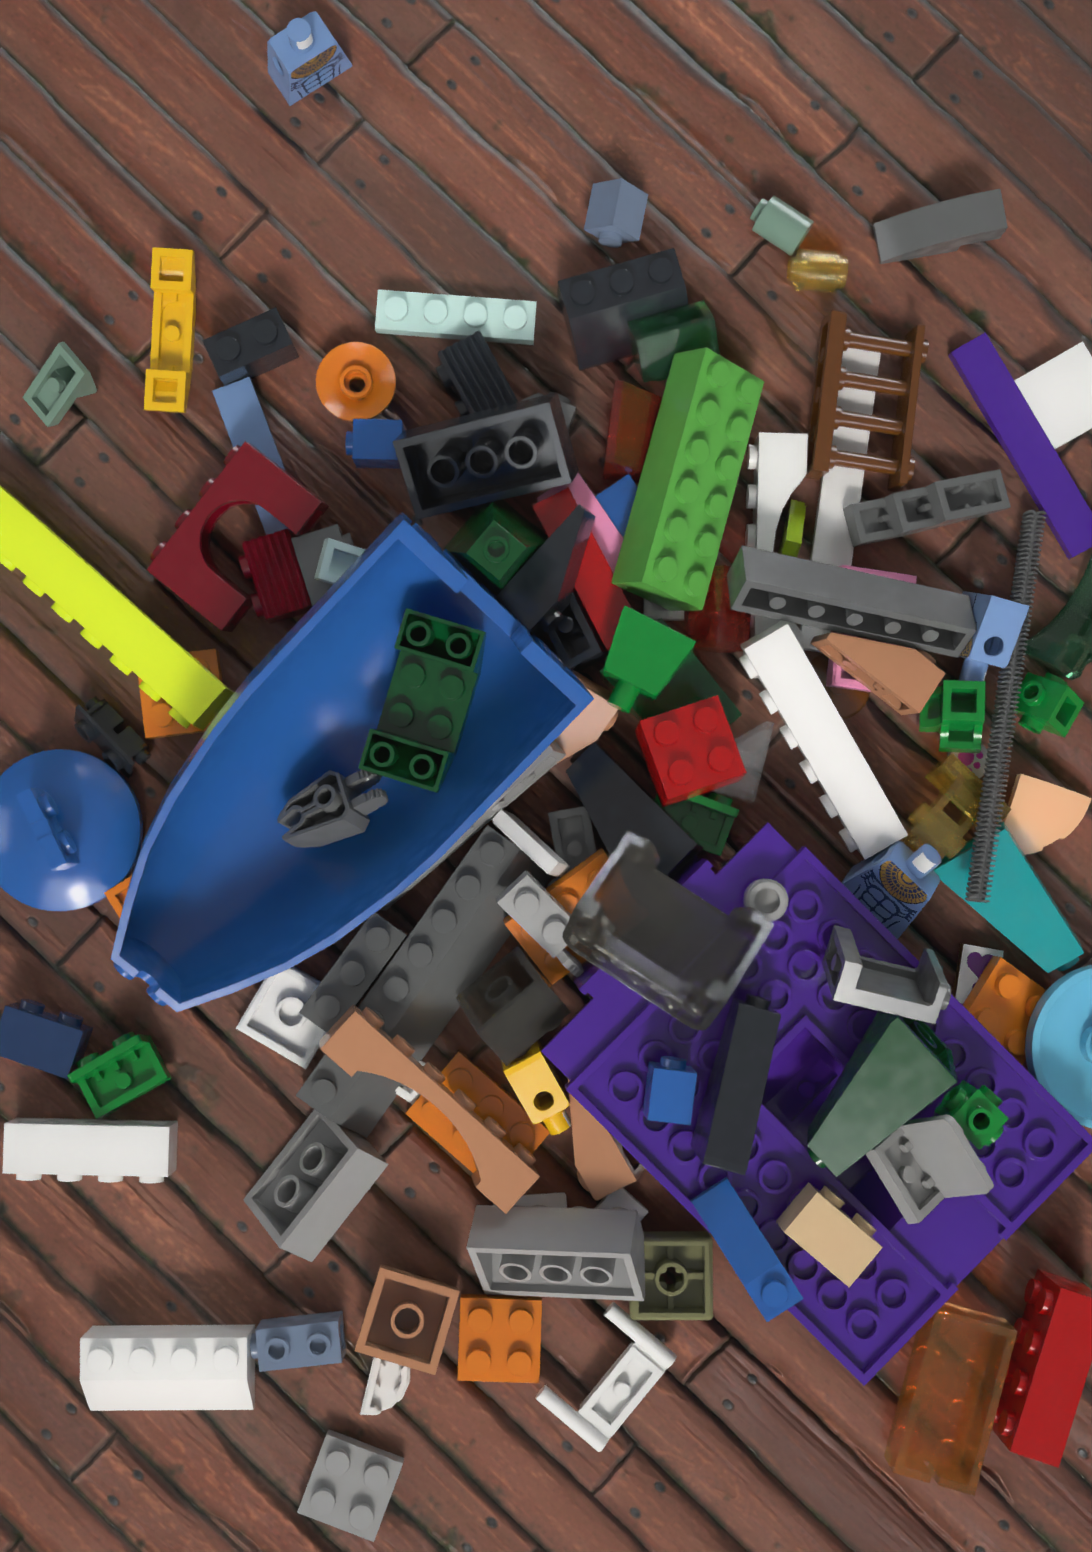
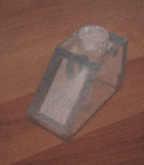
(753, 751)

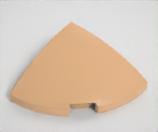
(1042, 812)

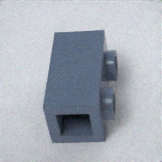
(299, 1341)

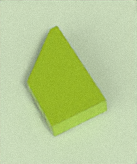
(793, 529)

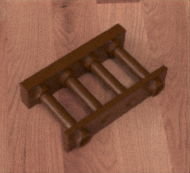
(828, 416)

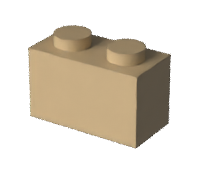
(829, 1234)

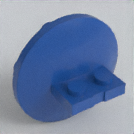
(66, 830)

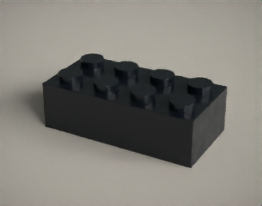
(486, 456)

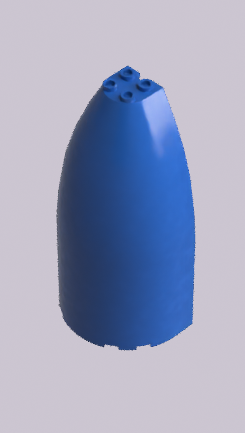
(214, 882)

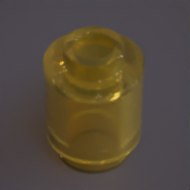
(817, 270)

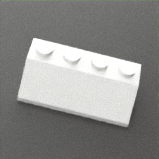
(168, 1367)

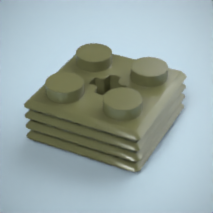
(692, 1292)

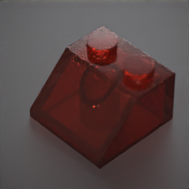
(629, 431)

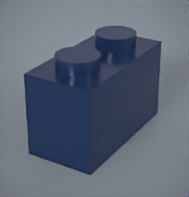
(43, 1038)

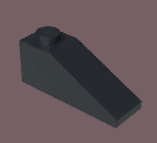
(547, 579)

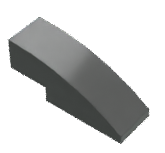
(941, 227)

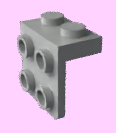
(928, 1163)

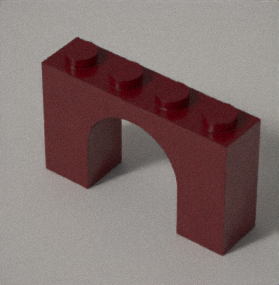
(187, 560)

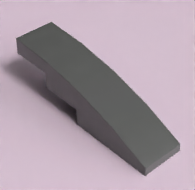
(926, 507)

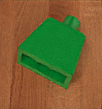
(643, 658)

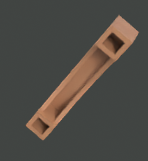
(361, 1045)

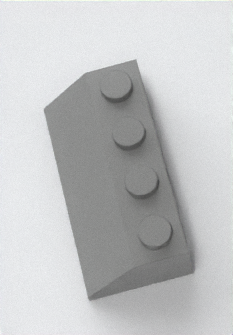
(559, 1252)

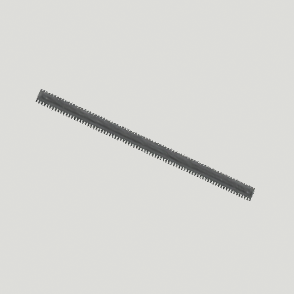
(1004, 708)

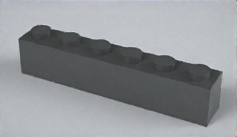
(850, 602)

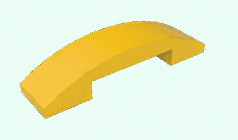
(172, 330)

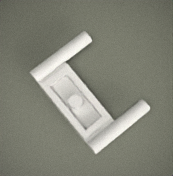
(619, 1388)

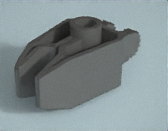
(331, 809)

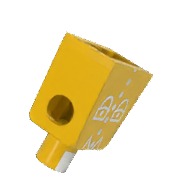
(533, 1075)

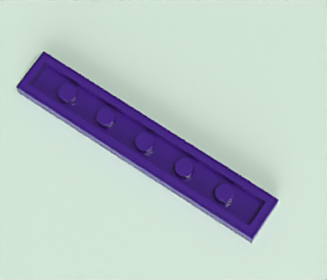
(1025, 443)

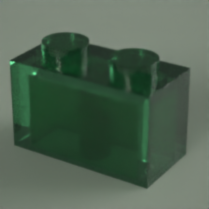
(670, 332)

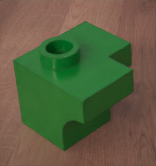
(957, 714)

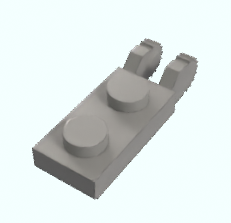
(540, 917)

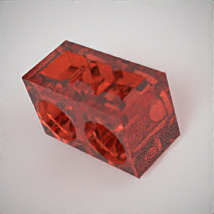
(717, 626)

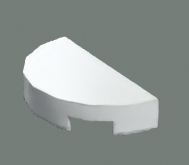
(385, 1386)

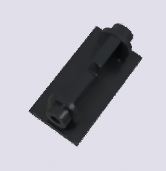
(118, 749)

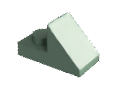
(58, 385)

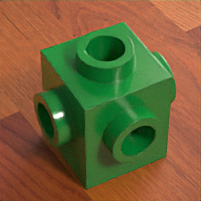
(1047, 704)
(967, 1101)

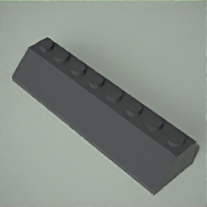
(426, 975)

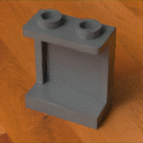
(884, 985)

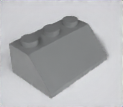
(314, 1185)

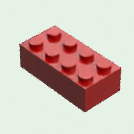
(1046, 1368)

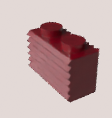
(276, 577)

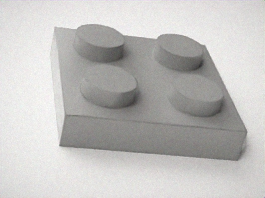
(351, 1485)

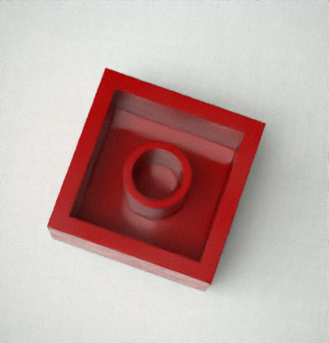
(690, 751)

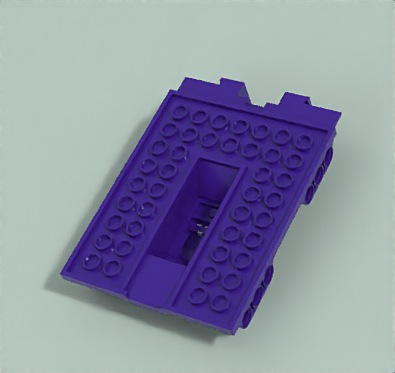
(920, 1265)

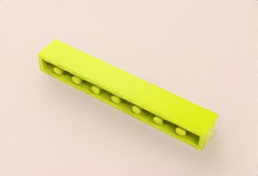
(108, 617)

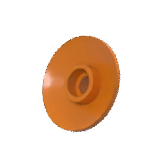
(351, 363)

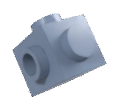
(615, 212)

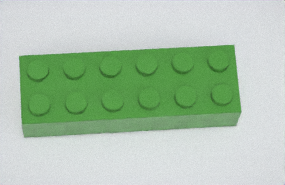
(688, 481)

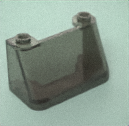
(663, 936)

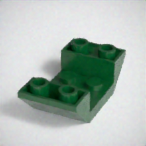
(426, 701)

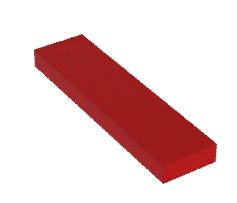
(593, 584)

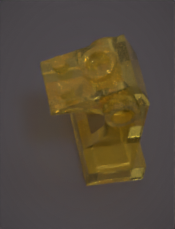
(934, 826)

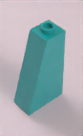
(1017, 904)

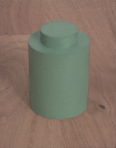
(781, 224)

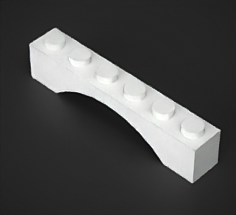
(778, 469)

